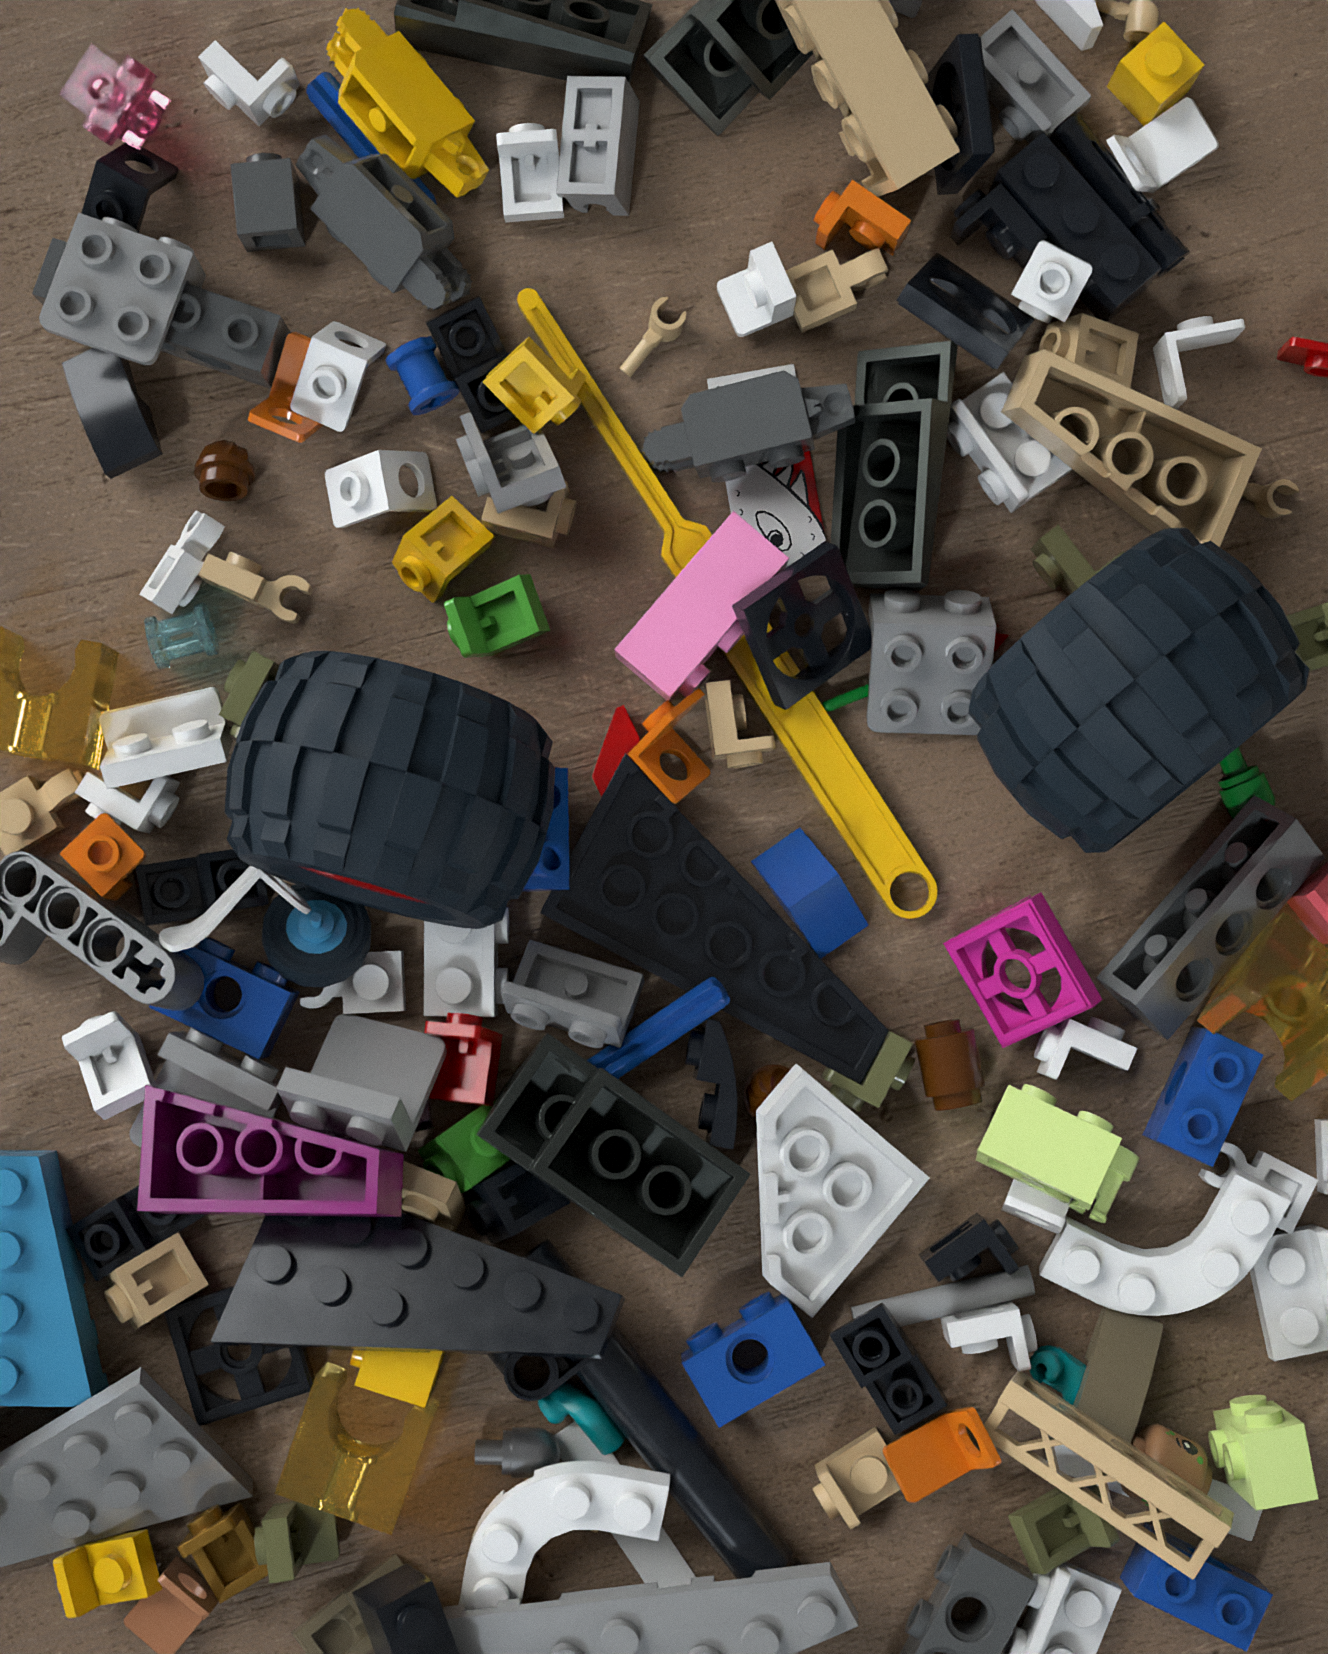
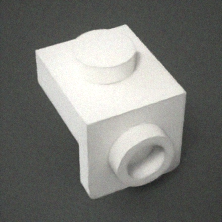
(235, 85)
(529, 173)
(1051, 282)
(142, 815)
(1096, 1040)
(110, 1062)

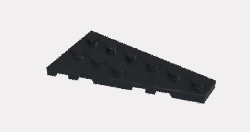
(681, 911)
(407, 1291)

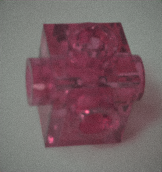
(115, 97)

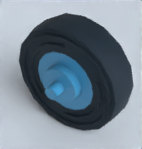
(316, 946)

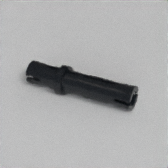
(1110, 182)

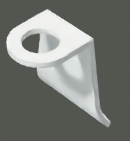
(190, 934)

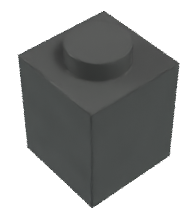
(267, 203)

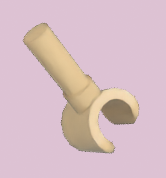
(1140, 17)
(656, 333)
(1263, 497)

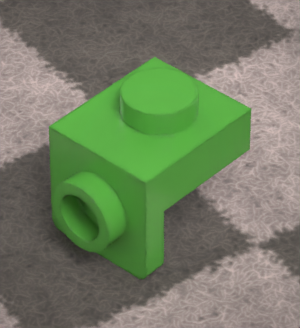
(496, 618)
(463, 1154)

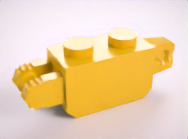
(403, 104)

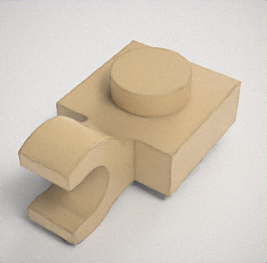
(827, 287)
(242, 579)
(30, 810)

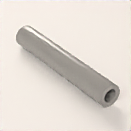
(955, 1297)

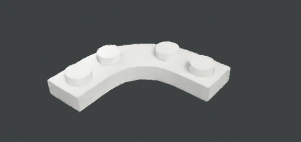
(1177, 1275)
(548, 1505)

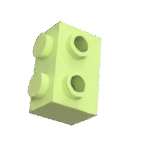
(1263, 1453)

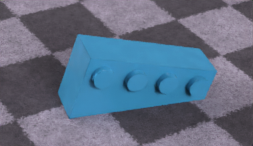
(44, 1314)

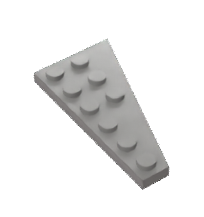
(109, 1470)
(763, 1614)

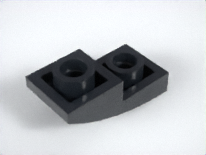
(470, 352)
(112, 411)
(190, 886)
(713, 1063)
(122, 1233)
(889, 1368)

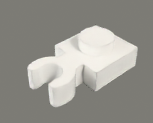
(176, 576)
(371, 989)
(1273, 1172)

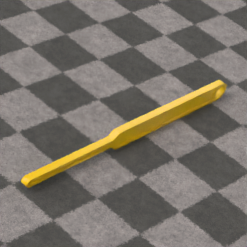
(804, 727)

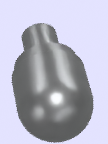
(519, 1451)

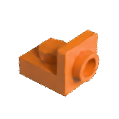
(870, 218)
(104, 856)

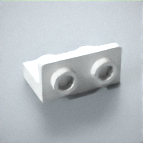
(1010, 459)
(164, 737)
(464, 969)
(1293, 1292)
(1065, 1613)

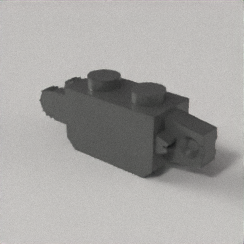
(385, 222)
(748, 426)

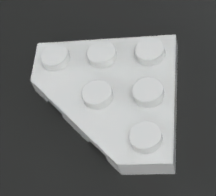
(822, 1189)

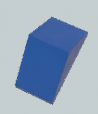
(810, 892)

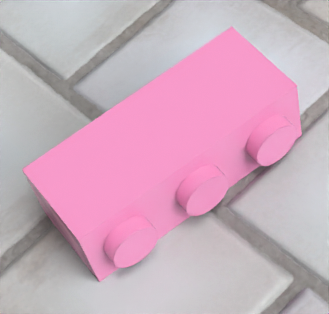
(697, 612)

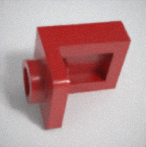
(470, 1061)

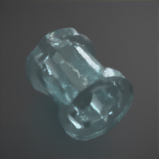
(165, 650)

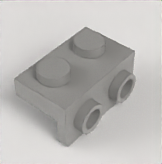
(1028, 81)
(510, 466)
(573, 994)

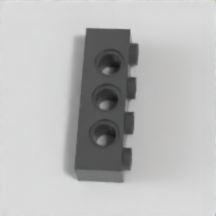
(208, 329)
(1211, 916)
(974, 1572)

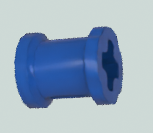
(422, 375)

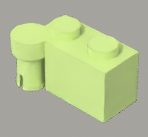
(1057, 1151)

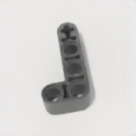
(94, 937)

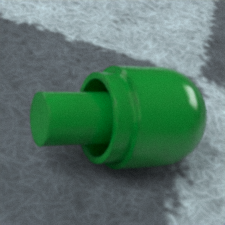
(1242, 783)

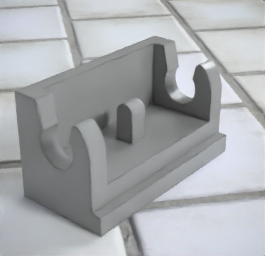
(598, 143)

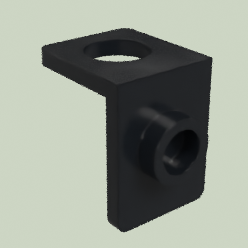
(122, 191)

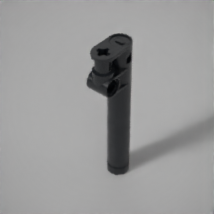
(663, 1440)

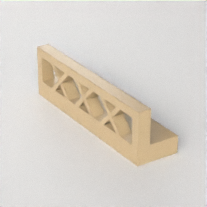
(1113, 1461)

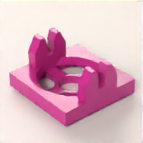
(1005, 1019)

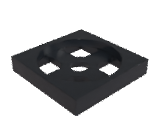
(963, 72)
(964, 315)
(756, 607)
(209, 1405)

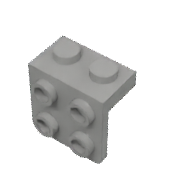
(118, 288)
(927, 660)
(203, 1070)
(366, 1082)

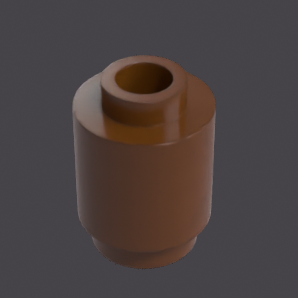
(950, 1065)

